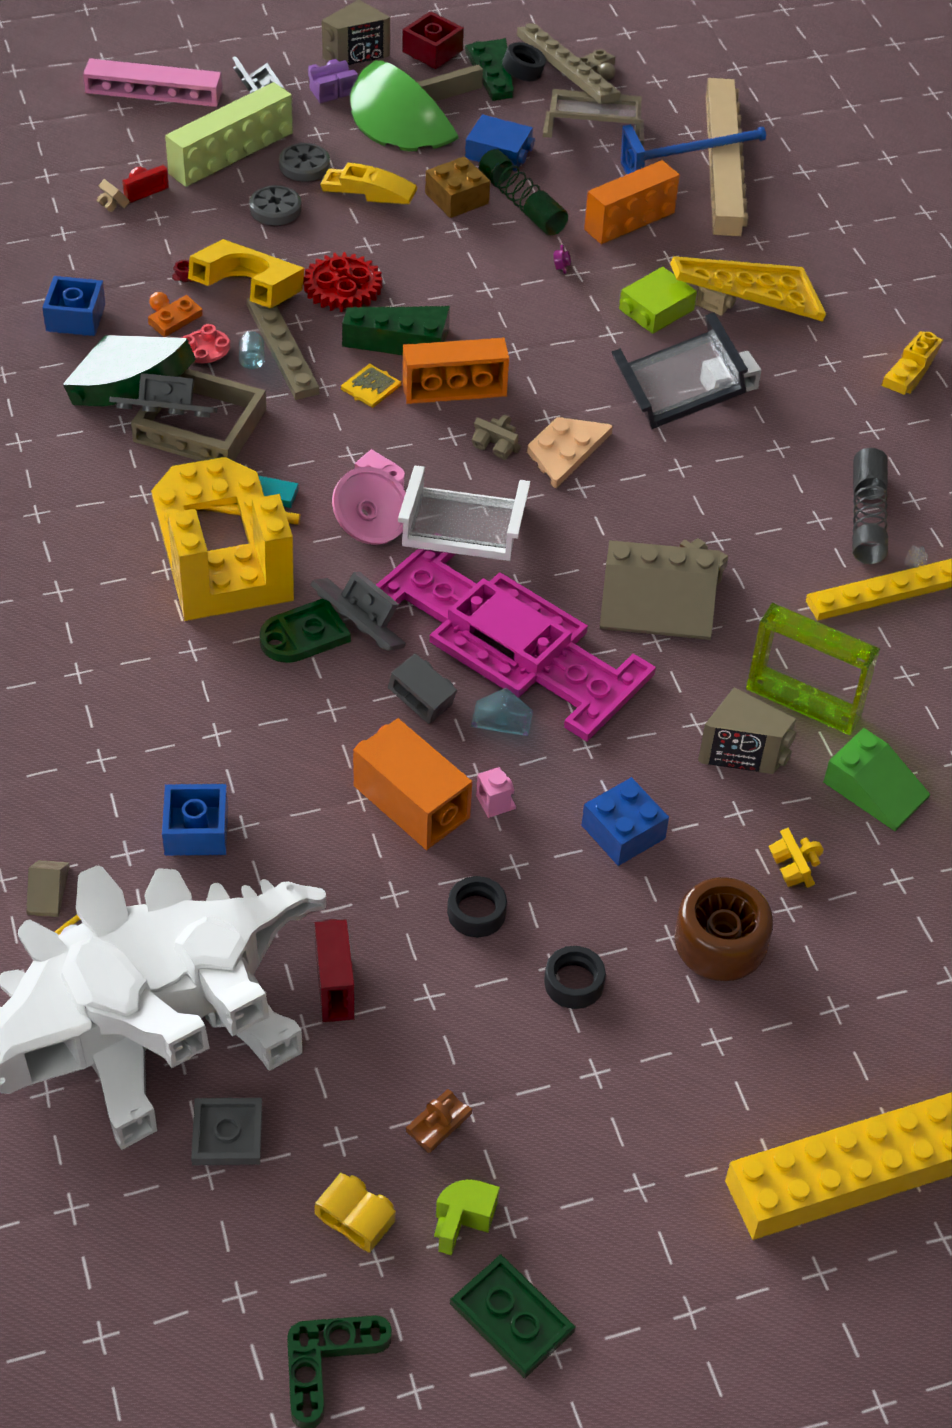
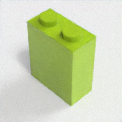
(657, 300)

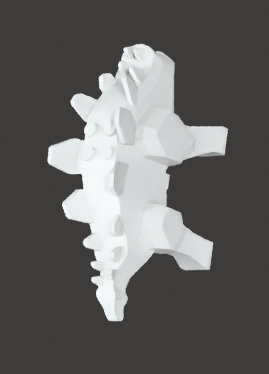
(144, 983)

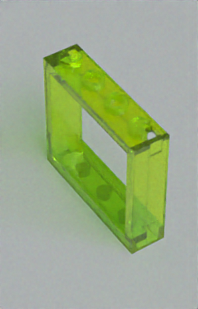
(797, 694)

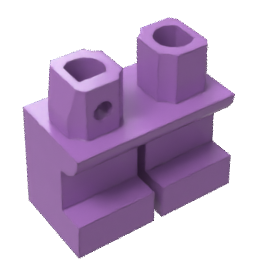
(331, 80)

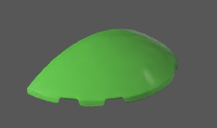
(398, 110)

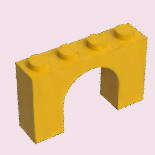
(271, 279)

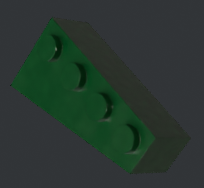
(392, 327)

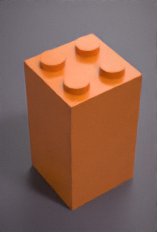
(412, 783)

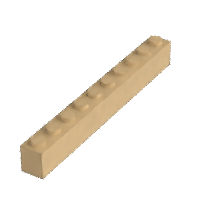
(725, 161)

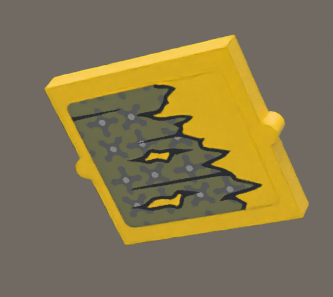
(371, 385)

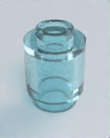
(251, 350)

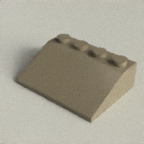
(660, 589)

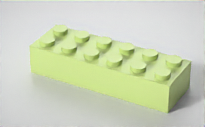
(229, 134)

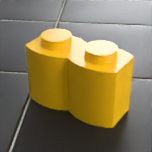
(355, 1211)

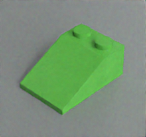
(875, 779)

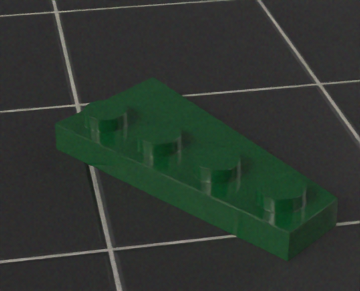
(490, 57)

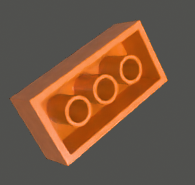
(631, 201)
(455, 370)

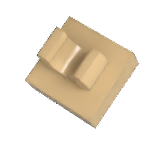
(111, 196)

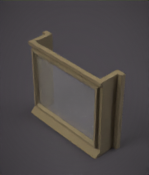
(582, 106)

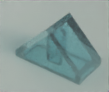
(502, 713)

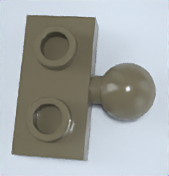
(601, 63)

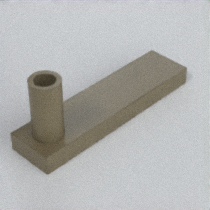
(453, 83)

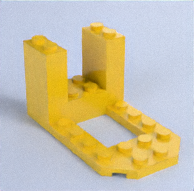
(230, 576)

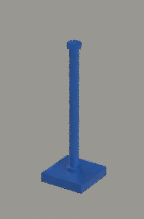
(634, 155)

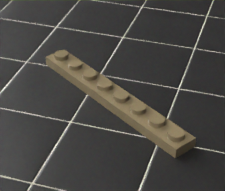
(569, 64)

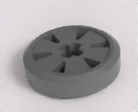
(304, 162)
(275, 205)

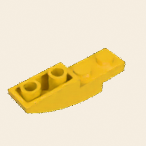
(373, 182)
(913, 363)

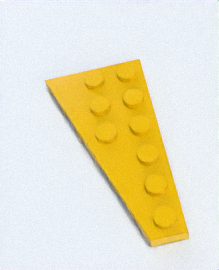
(766, 284)

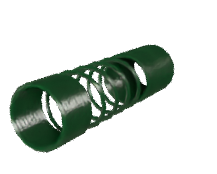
(539, 205)

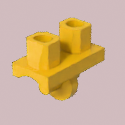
(799, 870)

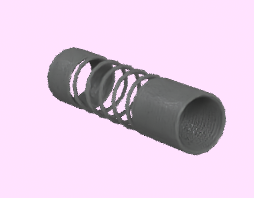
(870, 483)

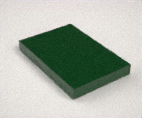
(512, 1316)

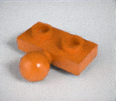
(174, 315)

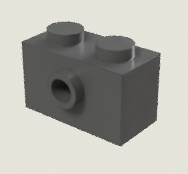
(422, 688)

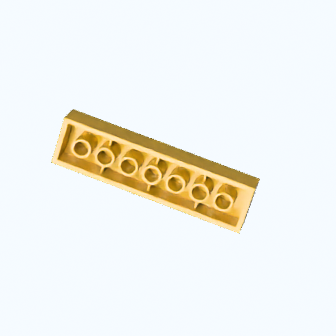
(843, 1167)

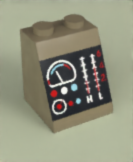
(356, 34)
(747, 735)

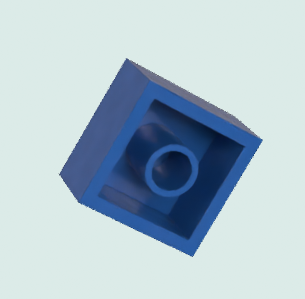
(74, 305)
(195, 819)
(625, 821)

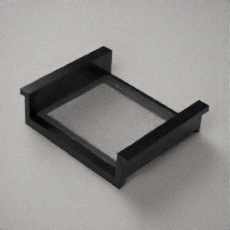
(685, 375)

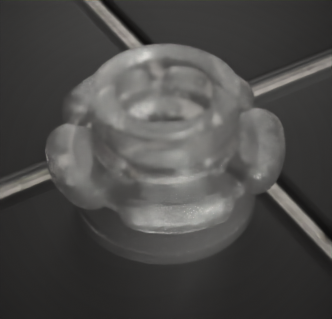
(916, 557)

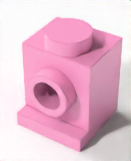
(495, 792)

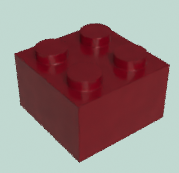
(433, 39)

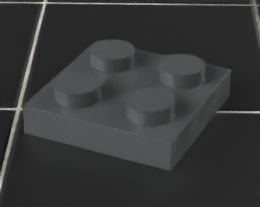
(227, 1131)

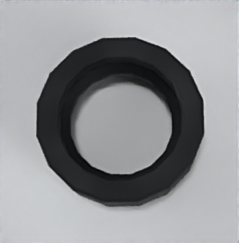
(524, 61)
(481, 887)
(571, 997)

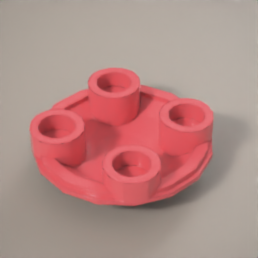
(208, 344)

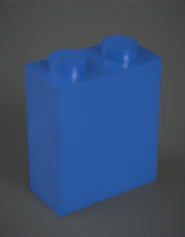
(494, 133)

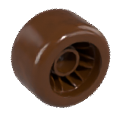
(723, 929)

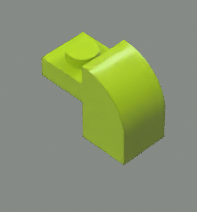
(465, 1204)

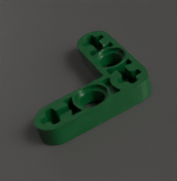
(311, 1357)

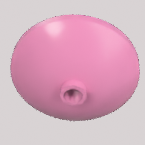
(378, 495)

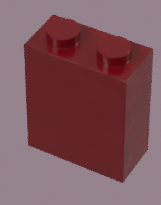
(334, 970)

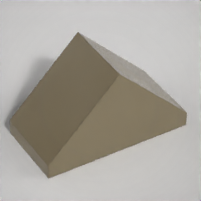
(46, 887)

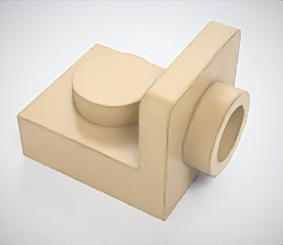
(714, 300)

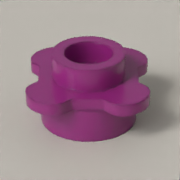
(562, 259)

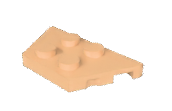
(566, 446)

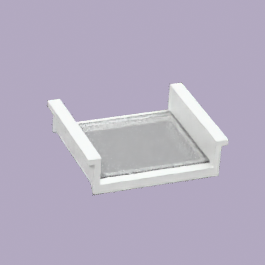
(460, 520)

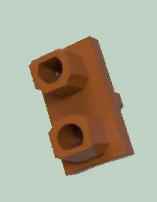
(438, 1120)

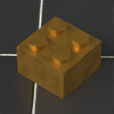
(457, 187)

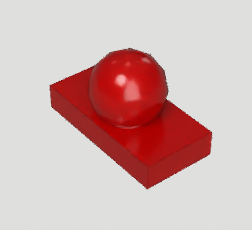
(145, 182)

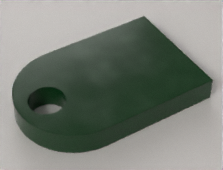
(303, 632)

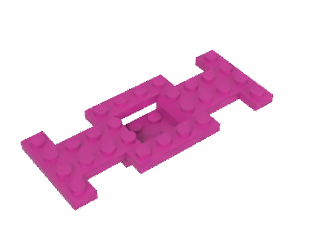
(525, 624)

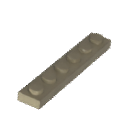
(284, 350)

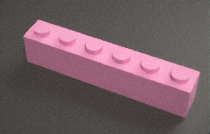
(153, 82)

